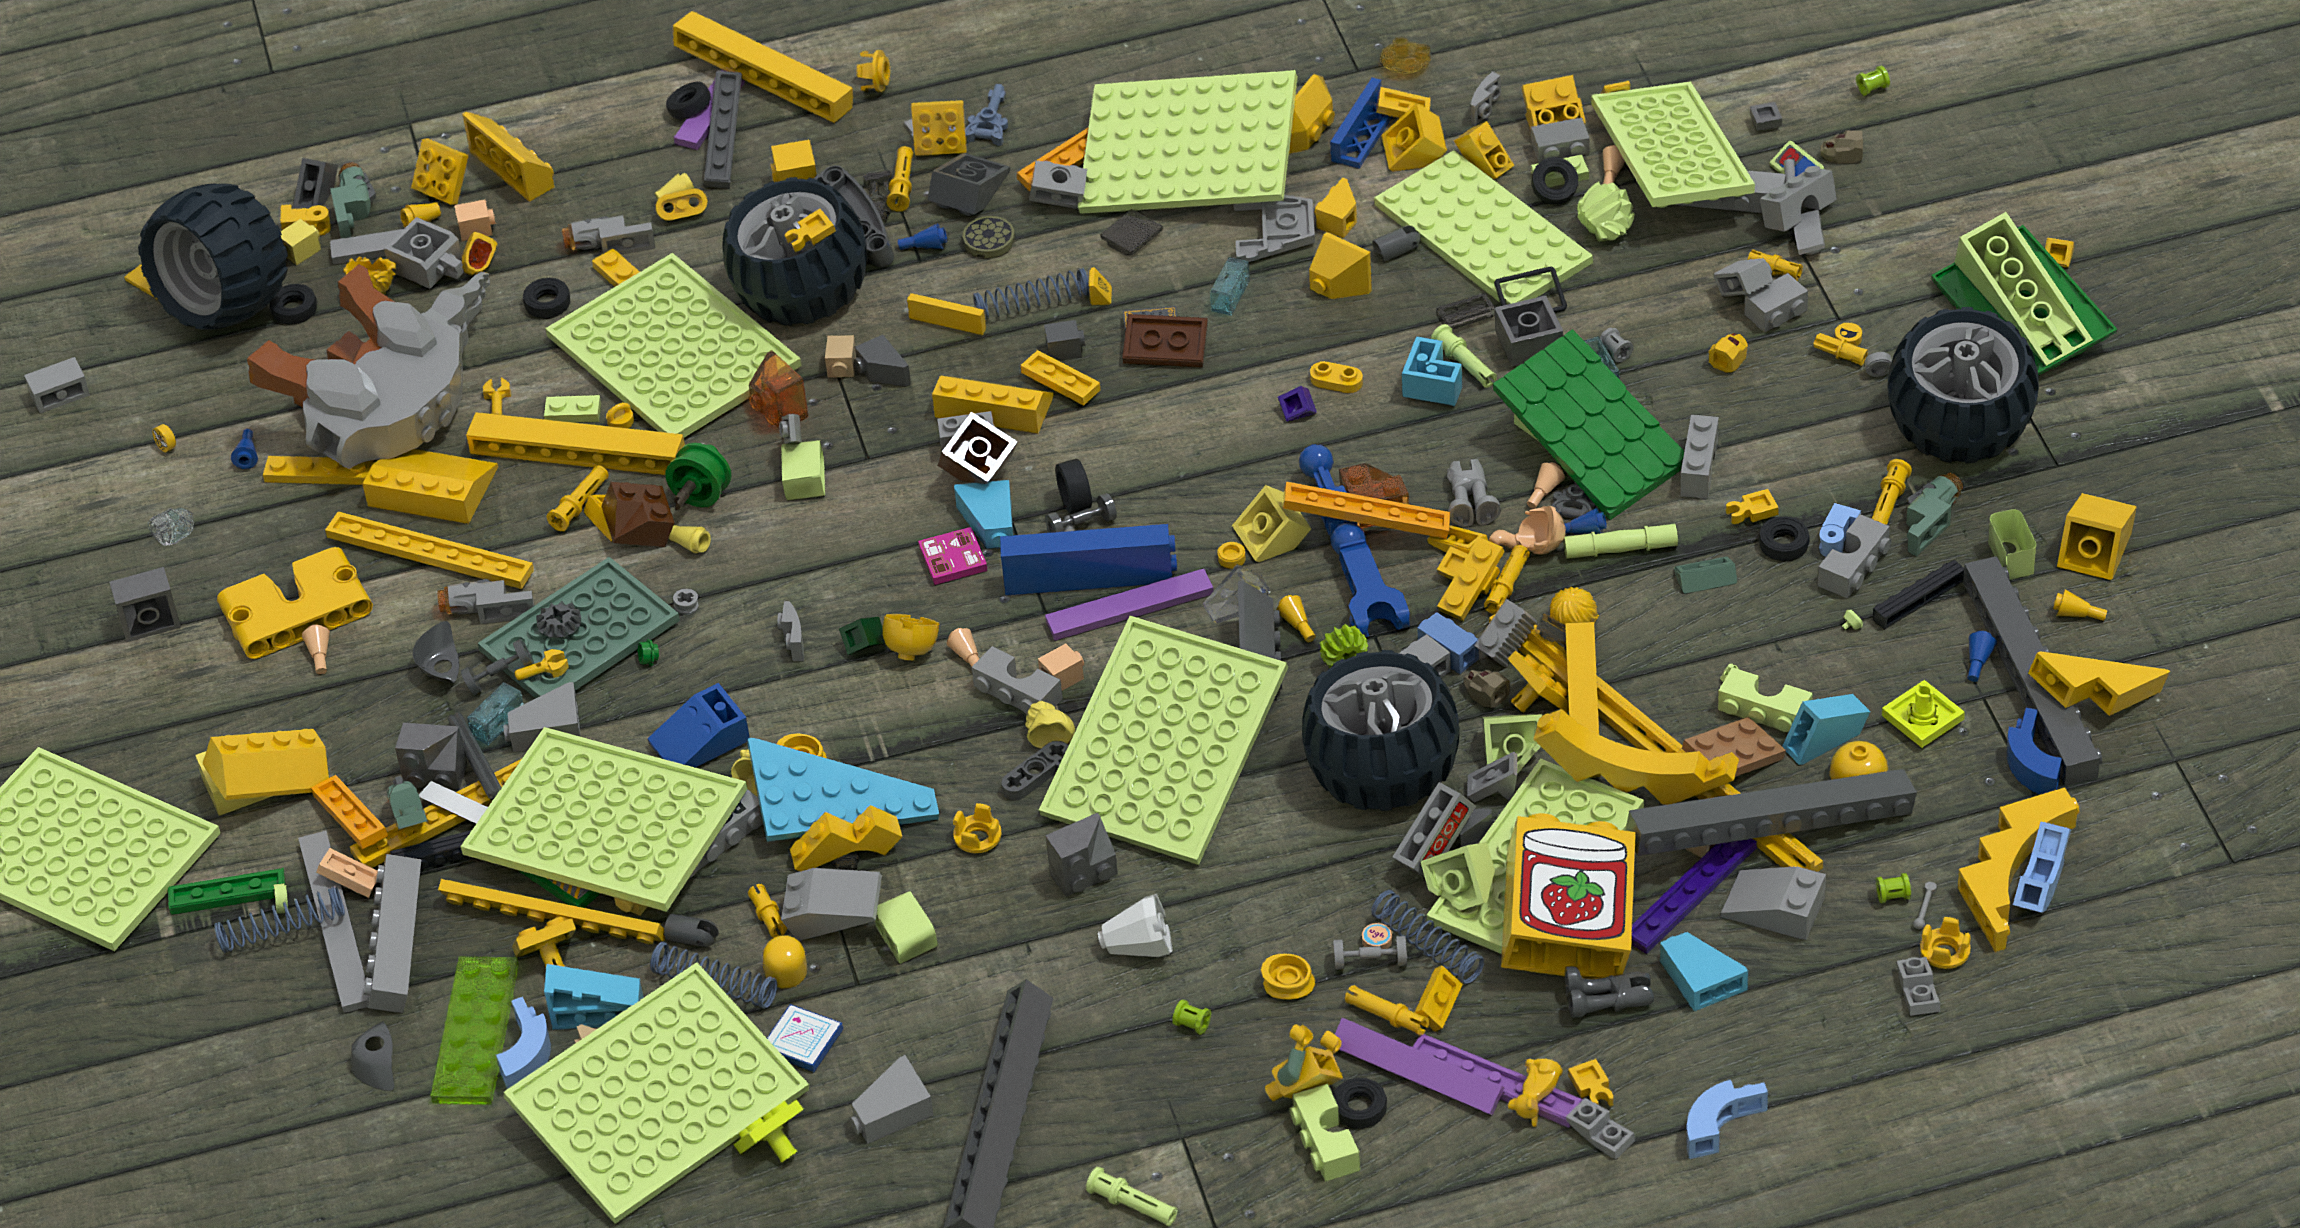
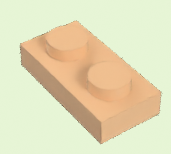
(348, 872)

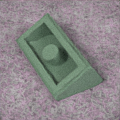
(1706, 574)

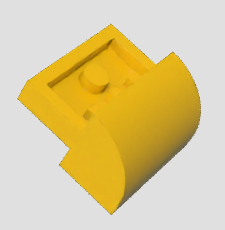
(1552, 101)

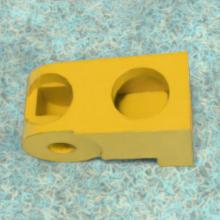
(316, 216)

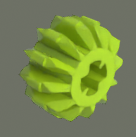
(1342, 644)

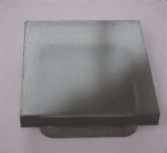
(1130, 233)

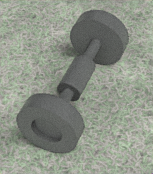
(1106, 508)
(472, 680)

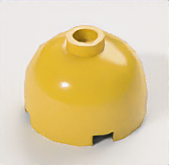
(909, 635)
(1857, 759)

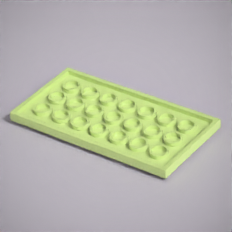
(1672, 144)
(1482, 228)
(1546, 791)

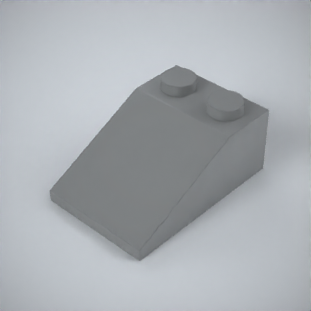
(1777, 899)
(829, 901)

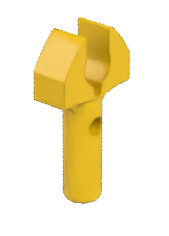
(496, 396)
(552, 663)

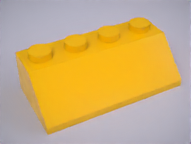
(507, 157)
(1010, 405)
(266, 763)

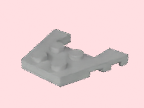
(1285, 227)

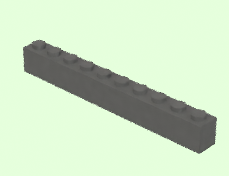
(2017, 645)
(1771, 812)
(1000, 1108)

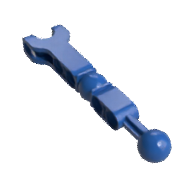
(1370, 595)

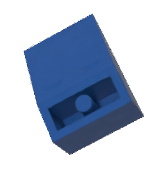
(701, 729)

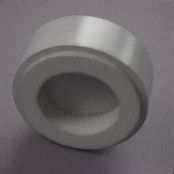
(1878, 364)

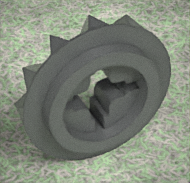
(552, 627)

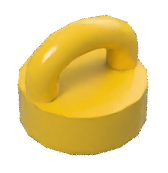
(620, 416)

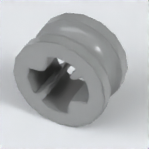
(684, 607)

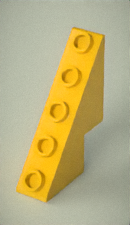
(2107, 683)

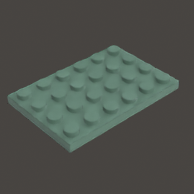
(614, 618)

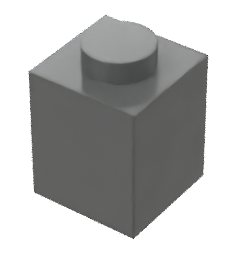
(1064, 340)

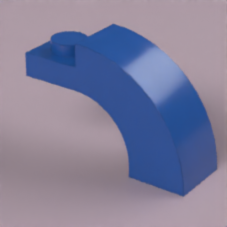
(2028, 763)

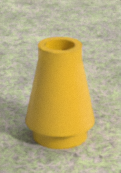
(423, 211)

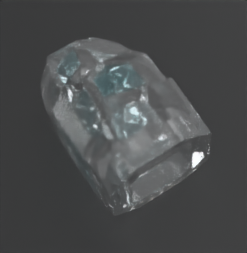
(171, 525)

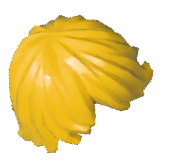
(380, 271)
(1573, 606)

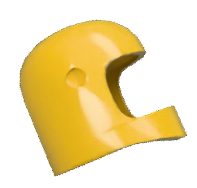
(785, 961)

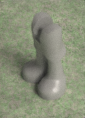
(1465, 484)

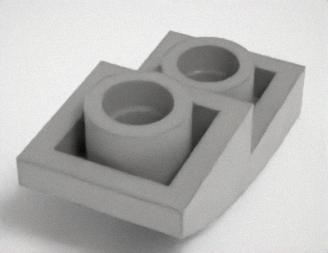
(1485, 94)
(1809, 234)
(790, 428)
(790, 624)
(1918, 986)
(1596, 1127)

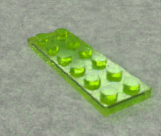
(474, 1030)

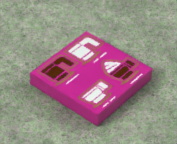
(952, 555)

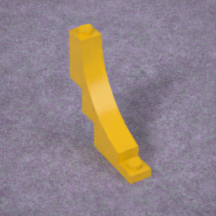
(1665, 775)
(2000, 855)

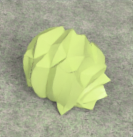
(1606, 211)

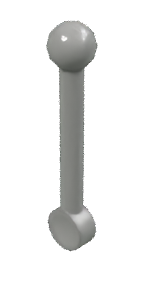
(1930, 888)

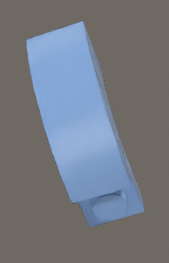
(2044, 869)
(530, 1050)
(1716, 1108)

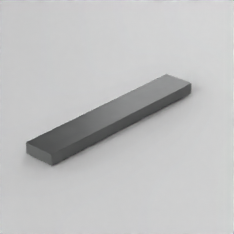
(722, 129)

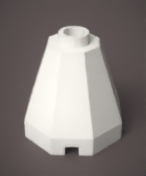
(1138, 930)

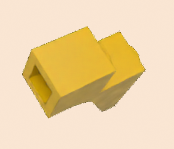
(835, 837)

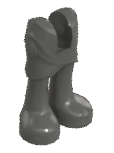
(1625, 991)

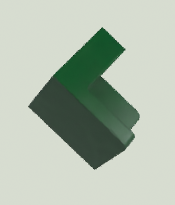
(862, 634)

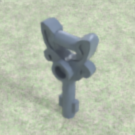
(988, 123)

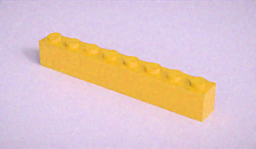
(763, 66)
(572, 443)

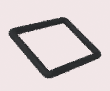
(1531, 273)

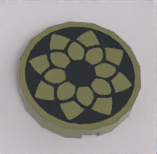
(988, 236)

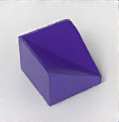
(1297, 403)

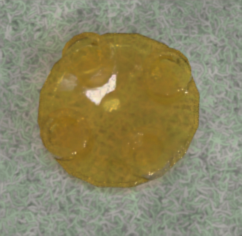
(1405, 56)

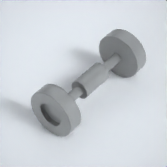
(1370, 952)

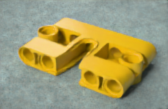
(268, 622)

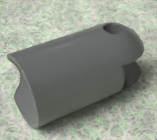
(1396, 242)
(690, 930)

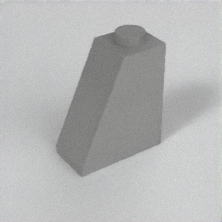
(552, 710)
(891, 1102)

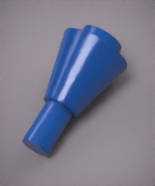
(931, 237)
(245, 454)
(1587, 523)
(1980, 647)

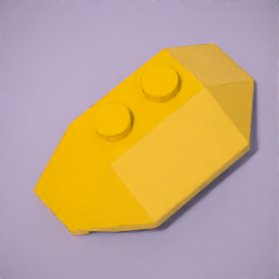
(1311, 114)

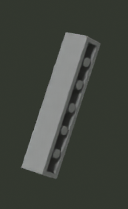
(393, 933)

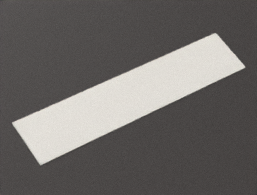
(453, 802)

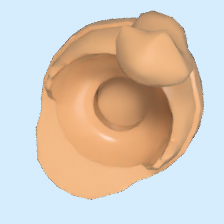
(1538, 532)

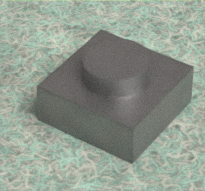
(1765, 116)

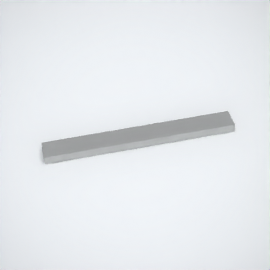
(336, 932)

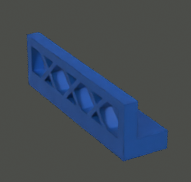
(1356, 125)

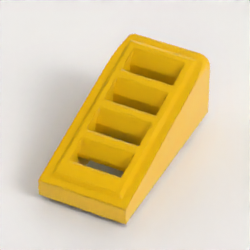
(1465, 539)

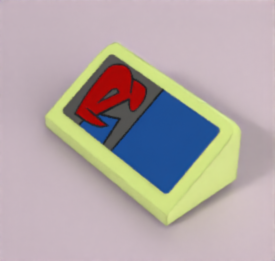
(1801, 159)

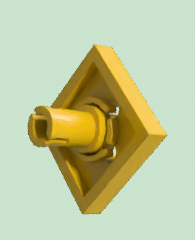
(939, 118)
(446, 174)
(1539, 683)
(545, 940)

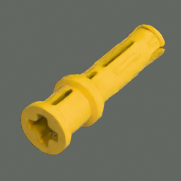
(900, 184)
(1892, 487)
(571, 505)

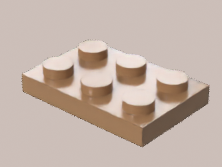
(1742, 738)

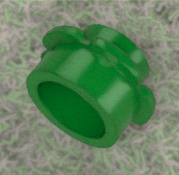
(648, 652)

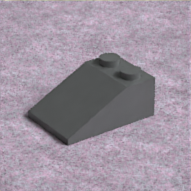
(966, 183)

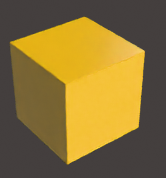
(793, 160)

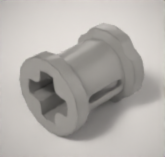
(1616, 345)

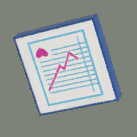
(804, 1036)

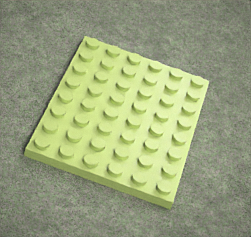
(1189, 142)
(669, 346)
(1164, 738)
(604, 818)
(90, 848)
(655, 1092)

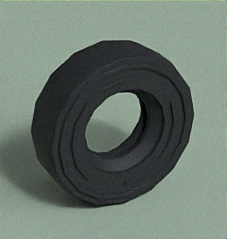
(688, 100)
(1549, 195)
(546, 286)
(297, 314)
(1781, 551)
(1360, 1087)

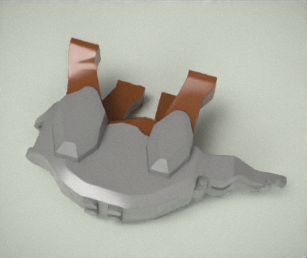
(381, 392)

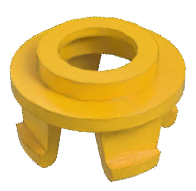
(877, 70)
(980, 821)
(1949, 935)

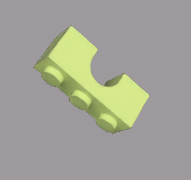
(1741, 698)
(1332, 1152)

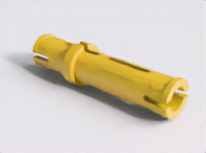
(1503, 586)
(1397, 1015)

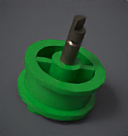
(698, 475)

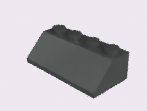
(1258, 623)

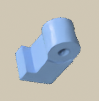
(1834, 528)

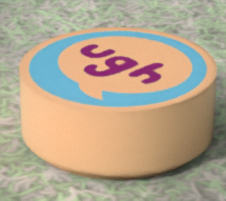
(1377, 935)

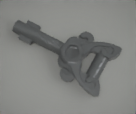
(1572, 497)

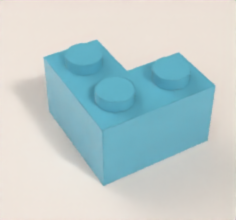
(1429, 376)

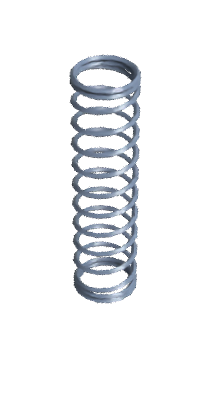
(1081, 277)
(336, 904)
(665, 962)
(1463, 968)

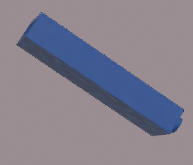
(1087, 559)

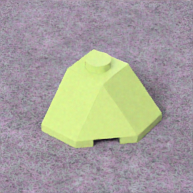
(1508, 735)
(1461, 875)

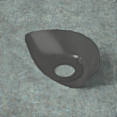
(435, 646)
(373, 1066)

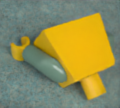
(1305, 1066)

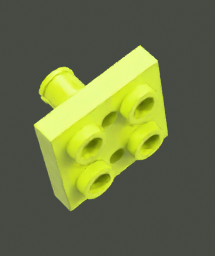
(1923, 700)
(771, 1130)

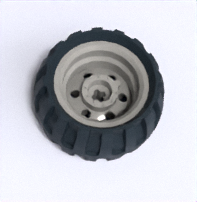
(212, 256)

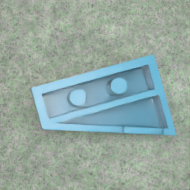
(587, 996)

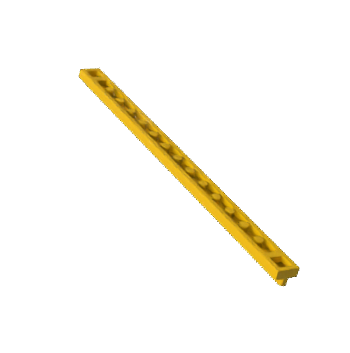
(1626, 719)

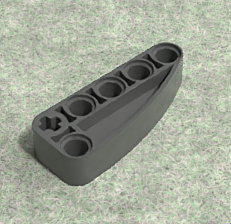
(877, 240)

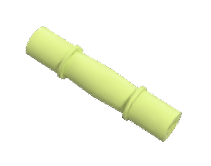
(1620, 541)

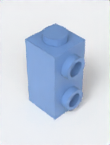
(1452, 638)

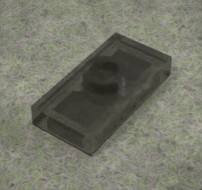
(1466, 311)

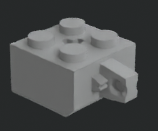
(425, 253)

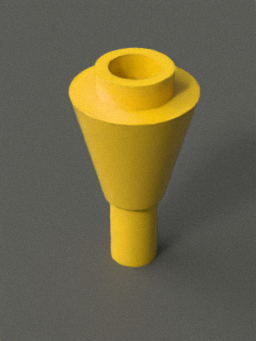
(2074, 606)
(1293, 612)

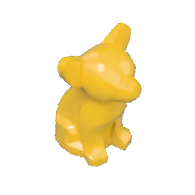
(1540, 1082)

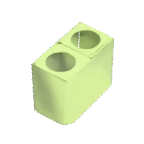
(803, 470)
(2012, 528)
(905, 927)

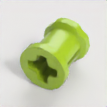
(1873, 80)
(1893, 888)
(1191, 1017)

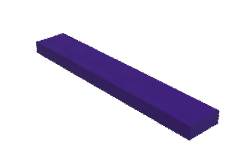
(1688, 892)

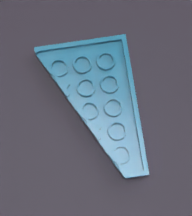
(801, 787)

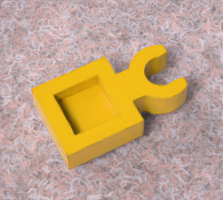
(813, 228)
(1754, 505)
(1591, 1081)

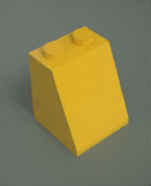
(2096, 536)

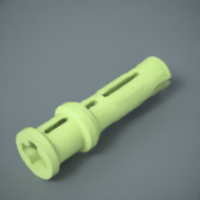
(1456, 349)
(1119, 1192)

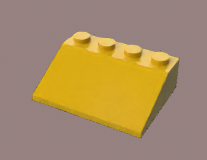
(429, 484)

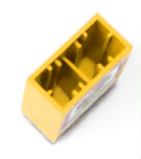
(1568, 897)

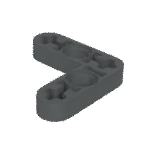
(1043, 759)

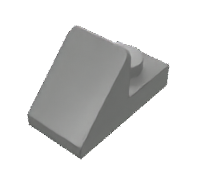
(1494, 777)

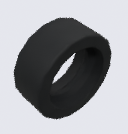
(1073, 486)

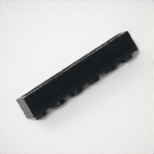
(1918, 594)
(435, 851)

